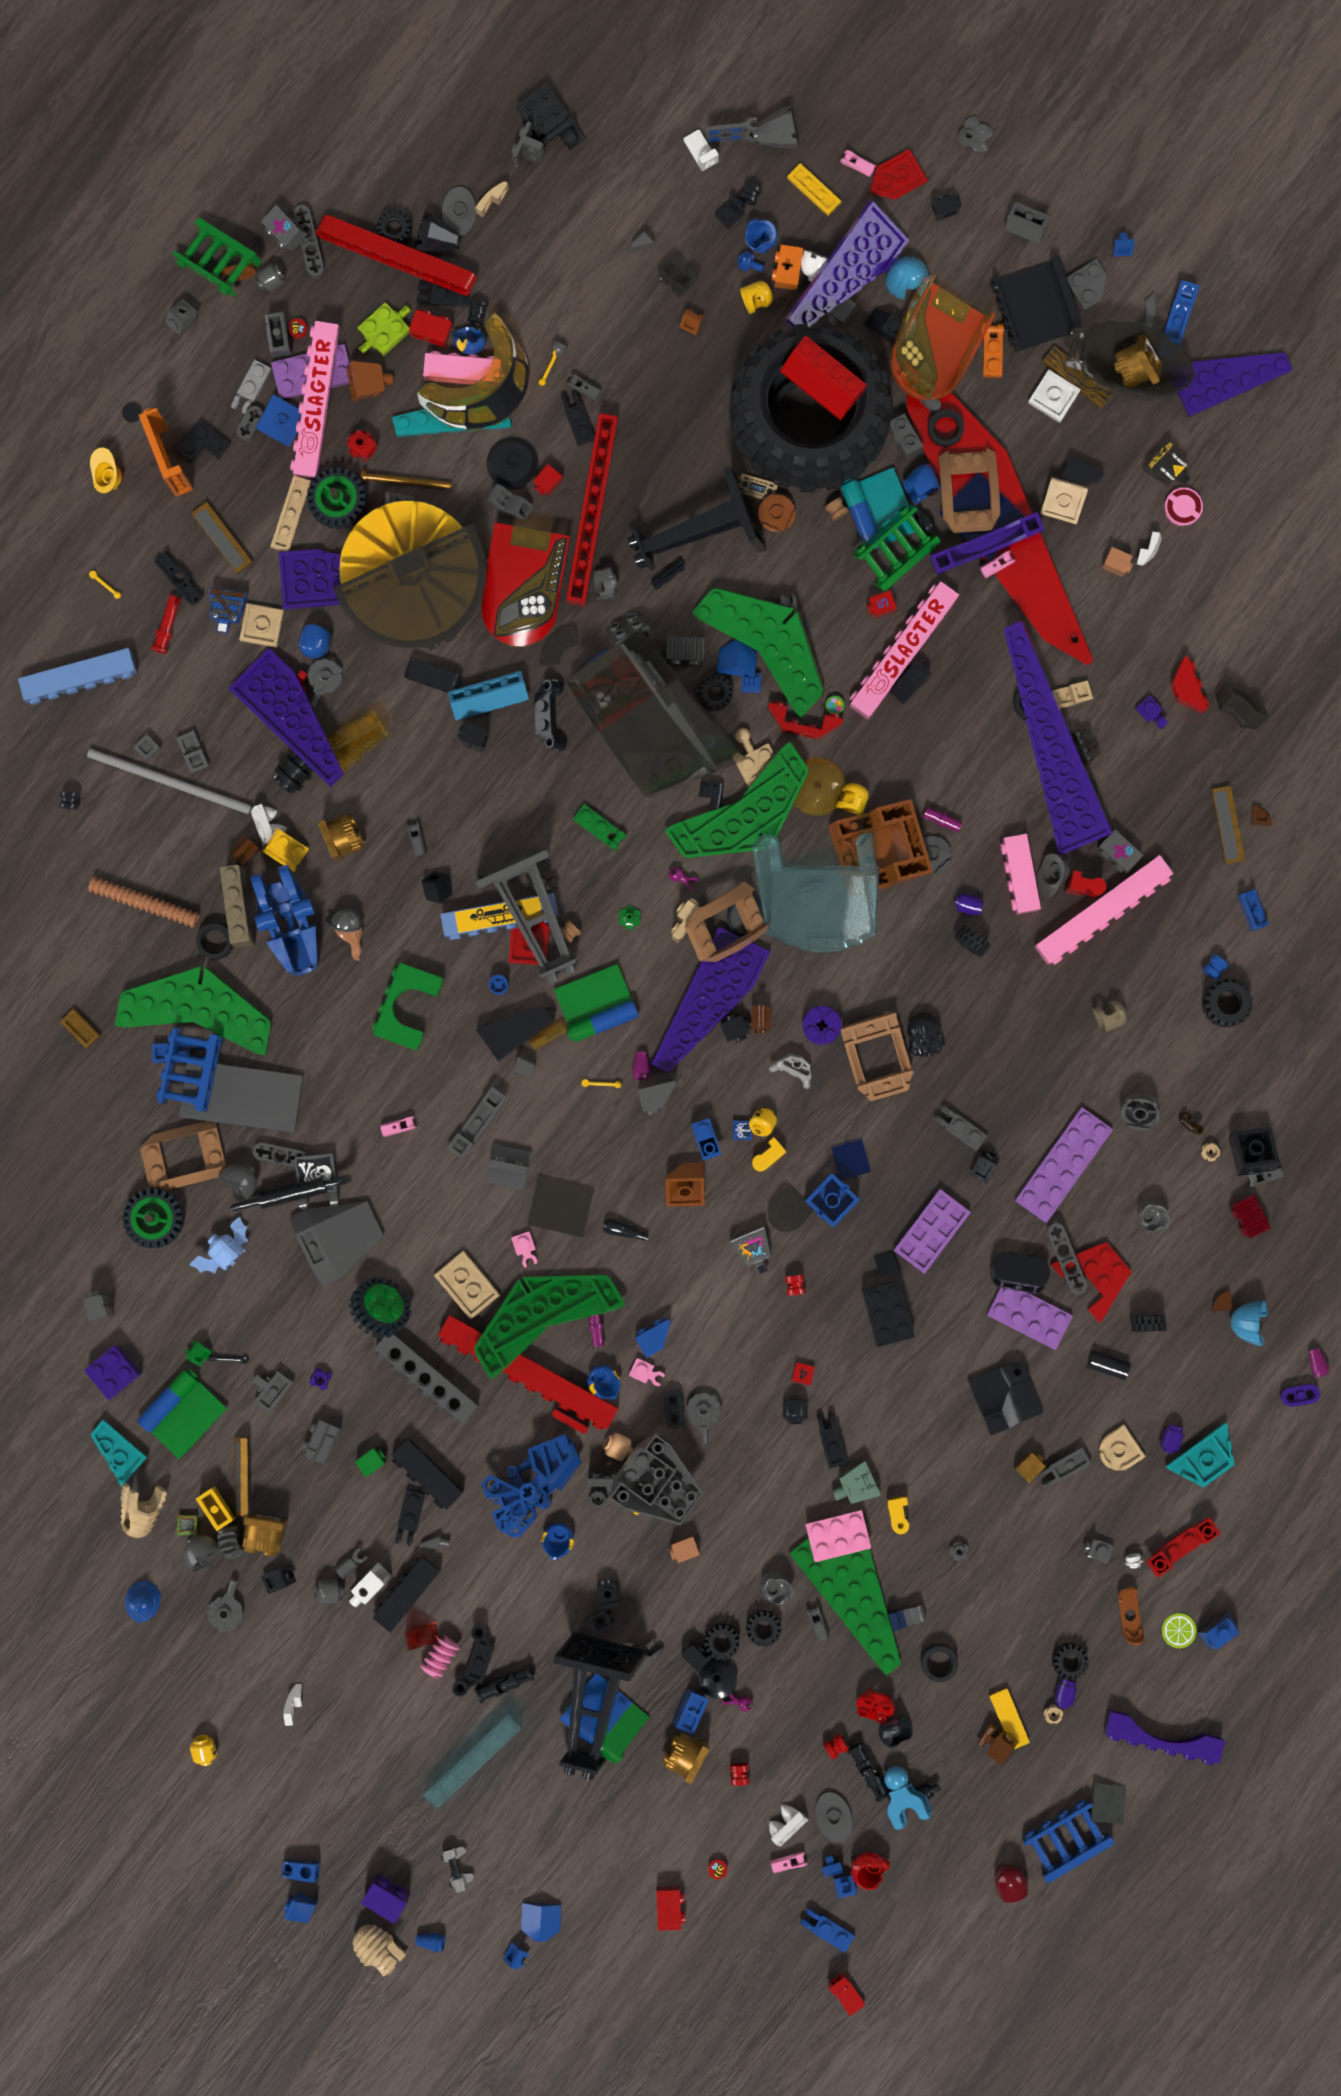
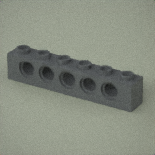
(467, 1404)

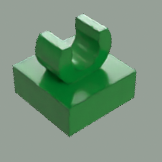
(198, 1353)

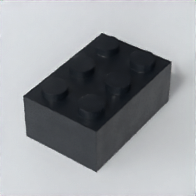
(888, 1313)

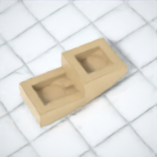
(494, 195)
(1073, 694)

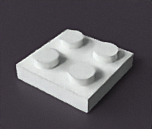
(1054, 396)

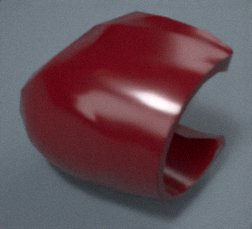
(1011, 1883)

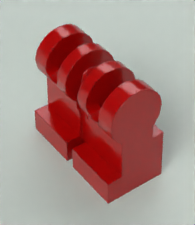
(1078, 885)

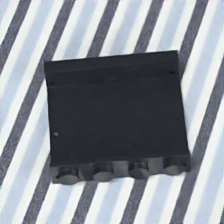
(1036, 305)

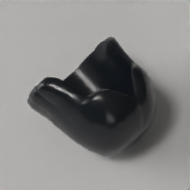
(895, 1731)

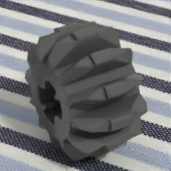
(230, 1542)

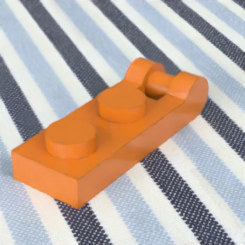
(993, 352)

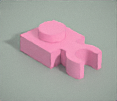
(524, 1245)
(643, 1371)

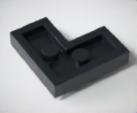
(202, 438)

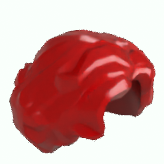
(868, 1870)

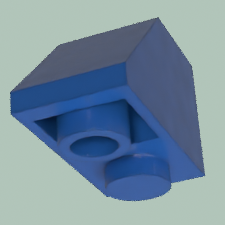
(706, 1139)
(654, 1338)
(299, 1908)

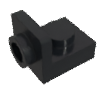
(731, 212)
(985, 1166)
(278, 1579)

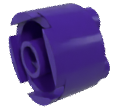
(814, 1017)

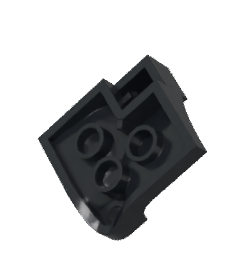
(1004, 1397)

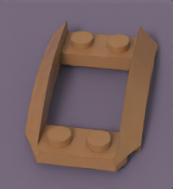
(965, 464)
(750, 916)
(868, 1030)
(210, 1149)

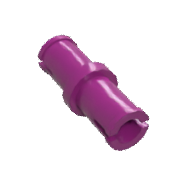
(942, 819)
(596, 1330)

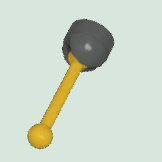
(557, 350)

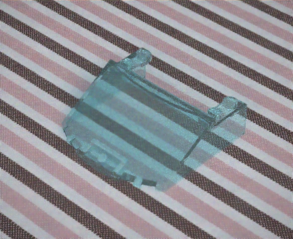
(818, 904)

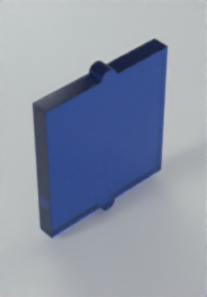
(851, 1160)

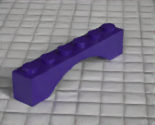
(986, 544)
(1203, 1746)

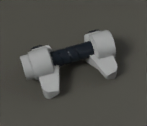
(458, 1880)

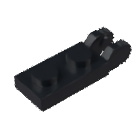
(442, 297)
(578, 420)
(832, 1442)
(410, 1515)

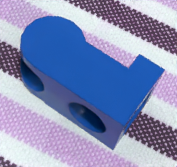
(301, 1870)

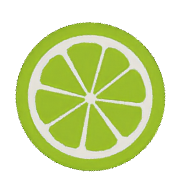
(1179, 1630)

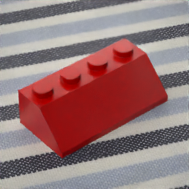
(823, 378)

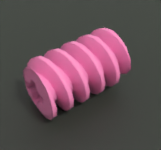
(440, 1657)

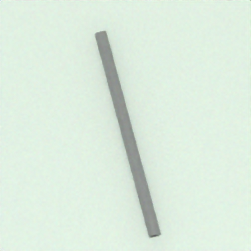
(169, 781)

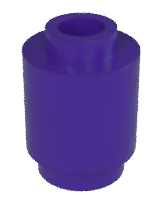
(968, 904)
(1172, 1439)
(1065, 1693)

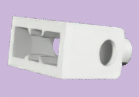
(369, 1585)

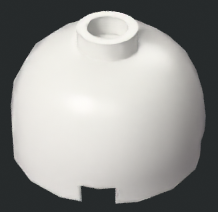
(812, 264)

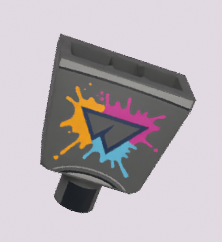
(753, 1249)

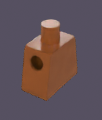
(366, 380)

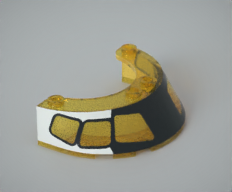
(492, 397)

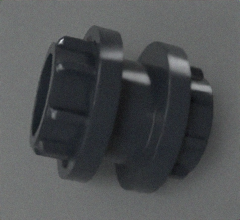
(292, 773)

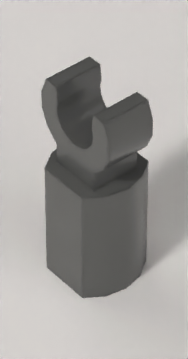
(350, 1564)

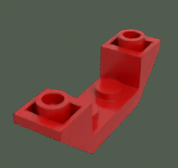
(830, 723)
(1181, 1545)

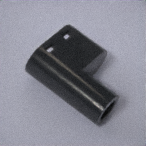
(713, 793)

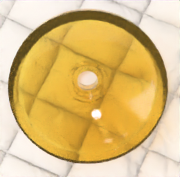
(823, 799)

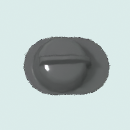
(1051, 875)

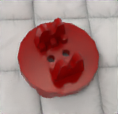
(875, 1706)

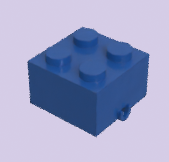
(832, 1200)

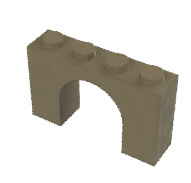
(233, 886)

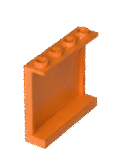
(174, 476)

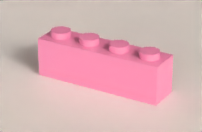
(455, 368)
(1021, 874)

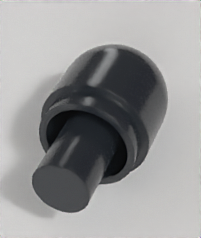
(925, 521)
(929, 1790)

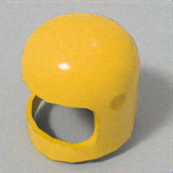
(752, 292)
(854, 798)

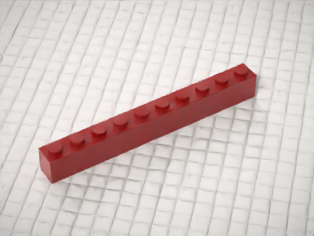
(592, 510)
(535, 1377)

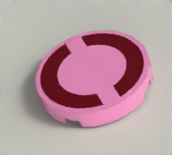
(1183, 506)

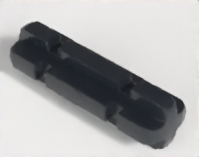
(668, 574)

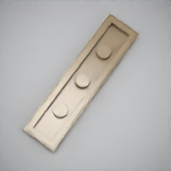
(291, 514)

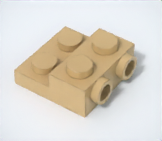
(684, 914)

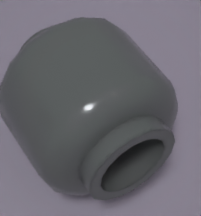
(270, 277)
(328, 1591)

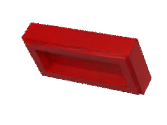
(570, 1421)

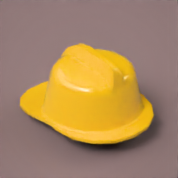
(104, 471)

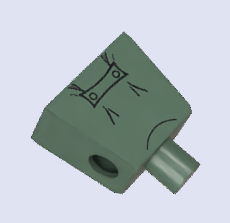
(857, 1484)

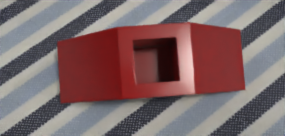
(1188, 687)

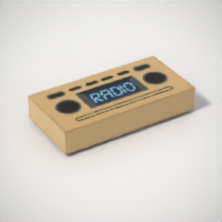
(757, 487)

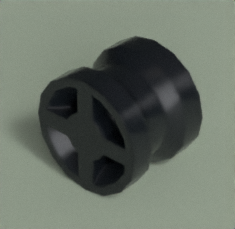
(750, 194)
(69, 800)

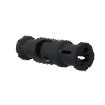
(507, 1683)
(870, 1773)

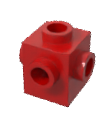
(361, 445)

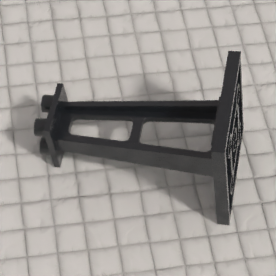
(710, 523)
(601, 1658)

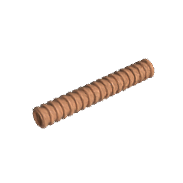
(142, 901)

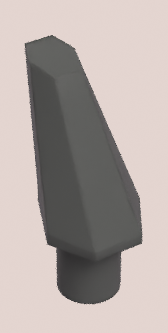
(434, 1542)

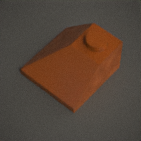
(686, 1185)

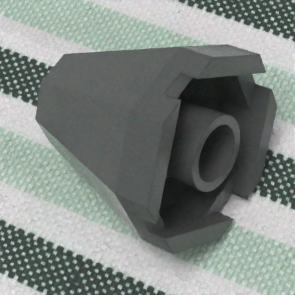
(777, 130)

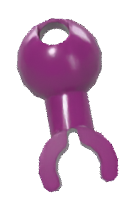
(679, 876)
(741, 1702)

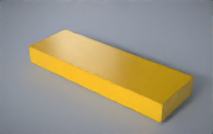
(814, 189)
(1008, 1716)

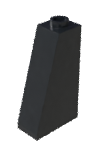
(513, 1032)

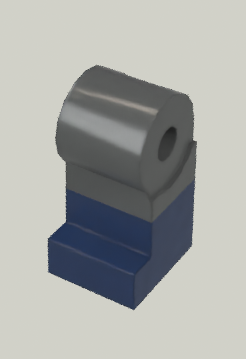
(906, 1617)

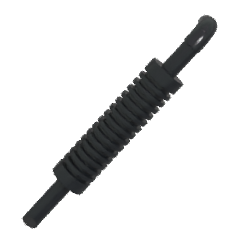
(288, 1194)

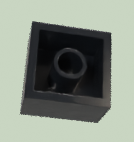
(1254, 1151)

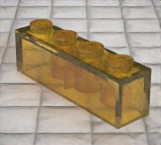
(356, 739)

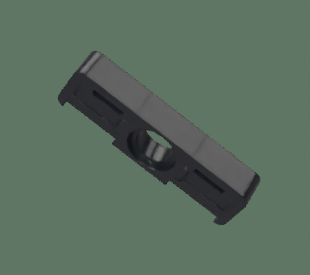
(186, 588)

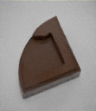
(1260, 817)
(1222, 1302)

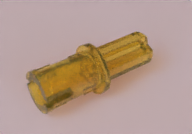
(548, 1036)

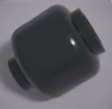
(795, 1410)

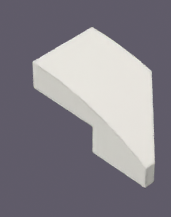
(1146, 555)
(292, 1701)

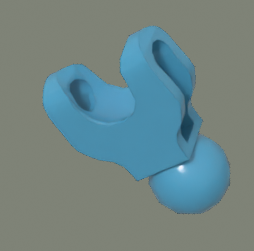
(904, 1796)

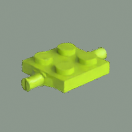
(384, 329)

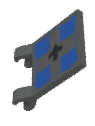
(731, 132)

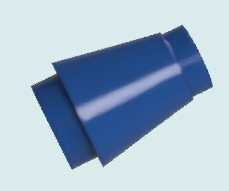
(431, 1941)

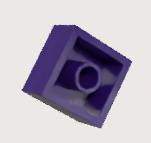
(113, 1372)
(385, 1898)

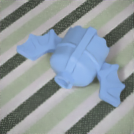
(223, 1249)

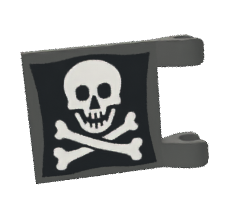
(313, 1167)

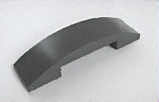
(477, 1123)

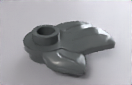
(977, 132)

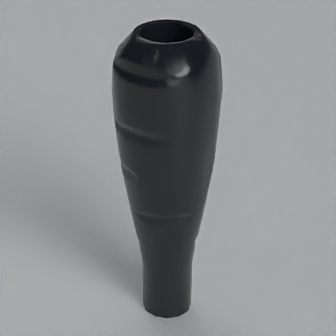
(620, 1229)

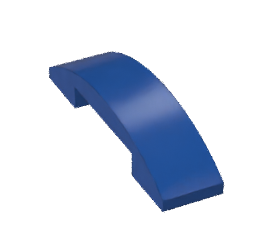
(1181, 311)

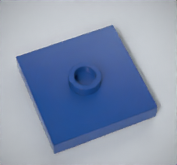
(279, 421)

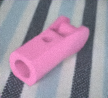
(861, 165)
(994, 565)
(394, 1127)
(784, 1863)

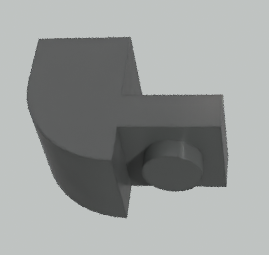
(510, 504)

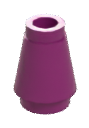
(641, 1067)
(1318, 1363)

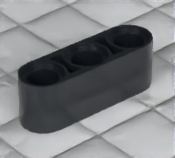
(432, 676)

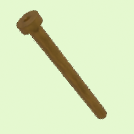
(404, 480)

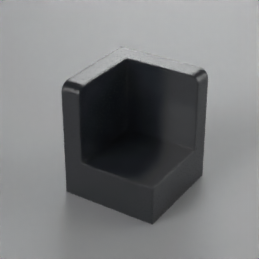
(436, 887)

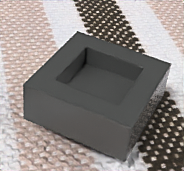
(146, 747)

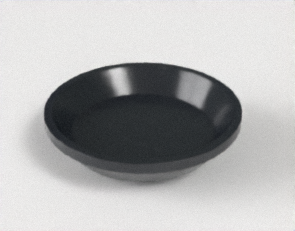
(512, 463)

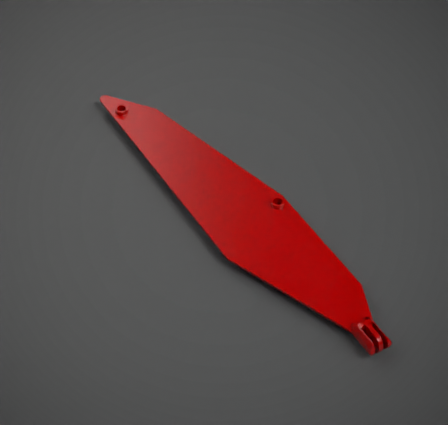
(1032, 576)

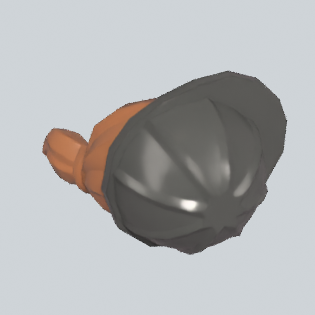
(347, 926)

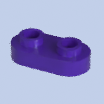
(1299, 1395)

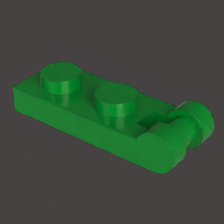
(599, 827)

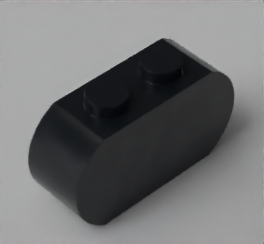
(1020, 1272)

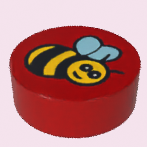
(297, 328)
(717, 1869)

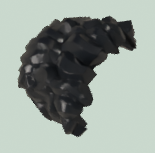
(925, 1035)

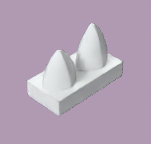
(262, 817)
(794, 1821)

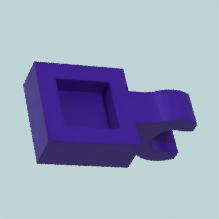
(1150, 711)

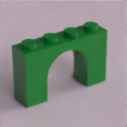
(405, 979)

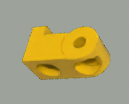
(763, 1161)
(896, 1513)

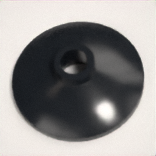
(727, 1682)

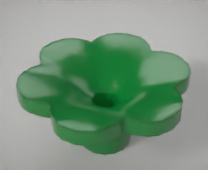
(633, 921)

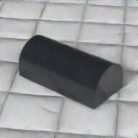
(1109, 1365)

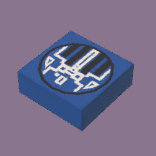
(741, 1130)

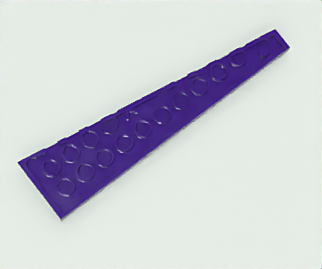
(1066, 784)

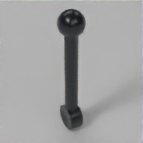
(244, 1360)

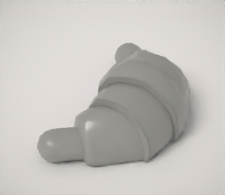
(795, 1066)

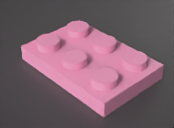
(838, 1535)

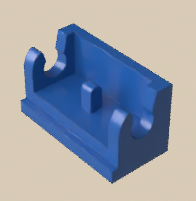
(1253, 910)
(690, 1711)

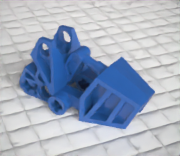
(298, 946)
(553, 1462)

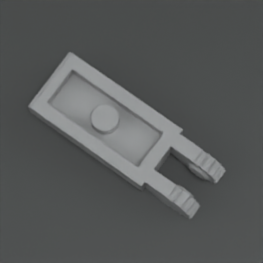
(252, 385)

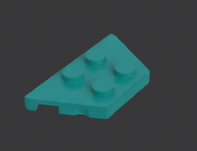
(1206, 1458)

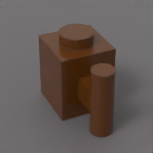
(244, 851)
(760, 1019)
(1001, 1746)

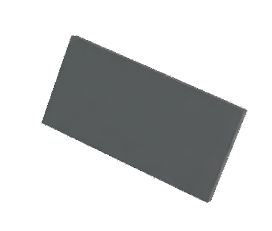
(247, 1098)

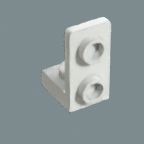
(701, 150)

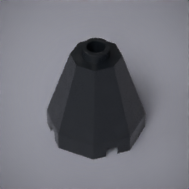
(436, 236)

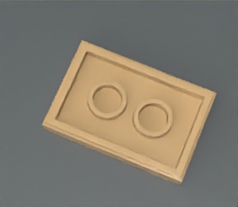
(467, 1285)

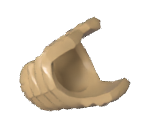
(137, 1515)
(372, 1948)

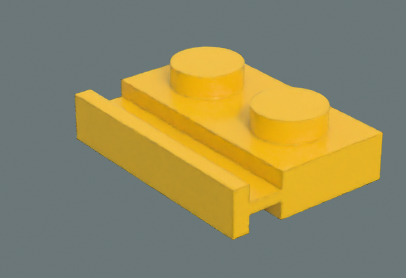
(285, 849)

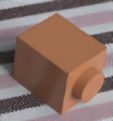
(1118, 562)
(684, 1549)

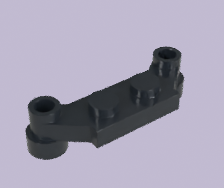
(546, 715)
(478, 1662)

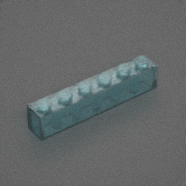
(472, 1760)

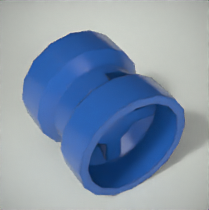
(1215, 967)
(496, 983)

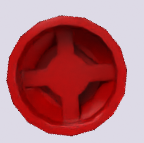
(795, 1285)
(835, 1746)
(739, 1774)

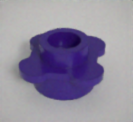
(325, 1378)

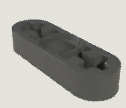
(265, 1157)

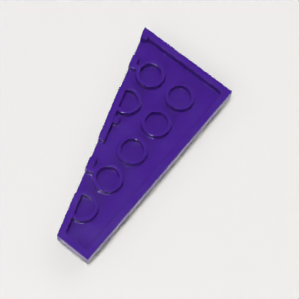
(1229, 377)

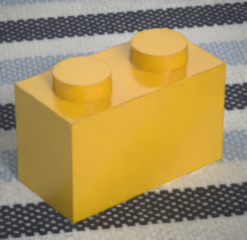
(215, 1508)

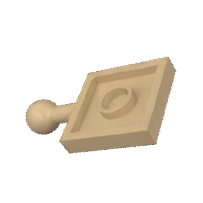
(755, 759)

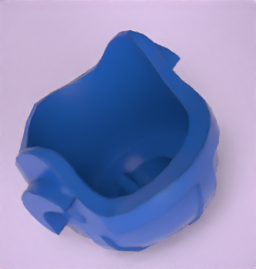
(761, 235)

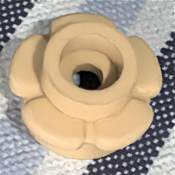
(1215, 1151)
(1058, 1714)

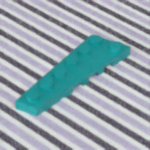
(423, 423)

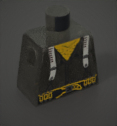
(1168, 465)

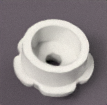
(1134, 1560)

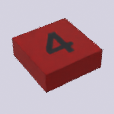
(803, 1373)

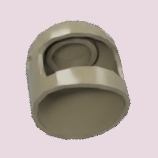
(1111, 1017)

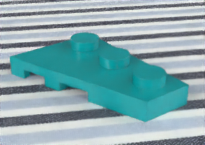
(118, 1451)

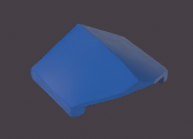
(737, 660)
(540, 1920)

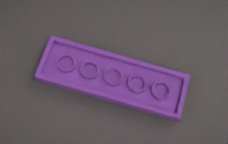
(1063, 1165)

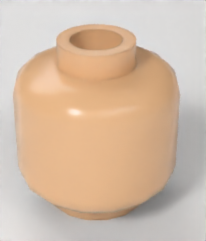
(617, 1446)

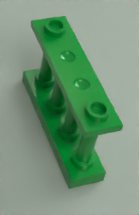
(219, 239)
(913, 554)

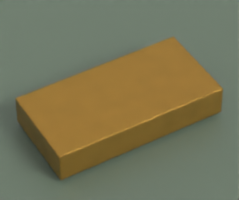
(80, 1028)

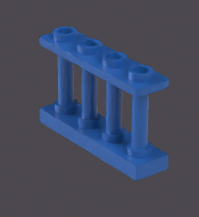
(208, 1064)
(1084, 1852)

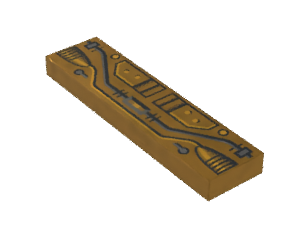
(1056, 362)

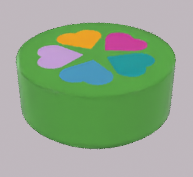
(835, 705)

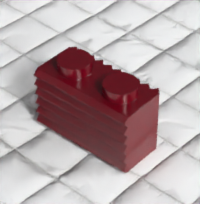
(1250, 1216)

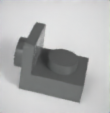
(1098, 1550)

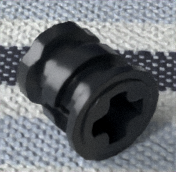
(477, 312)

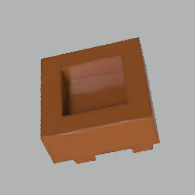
(691, 322)

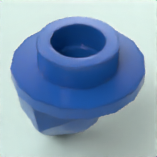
(746, 261)

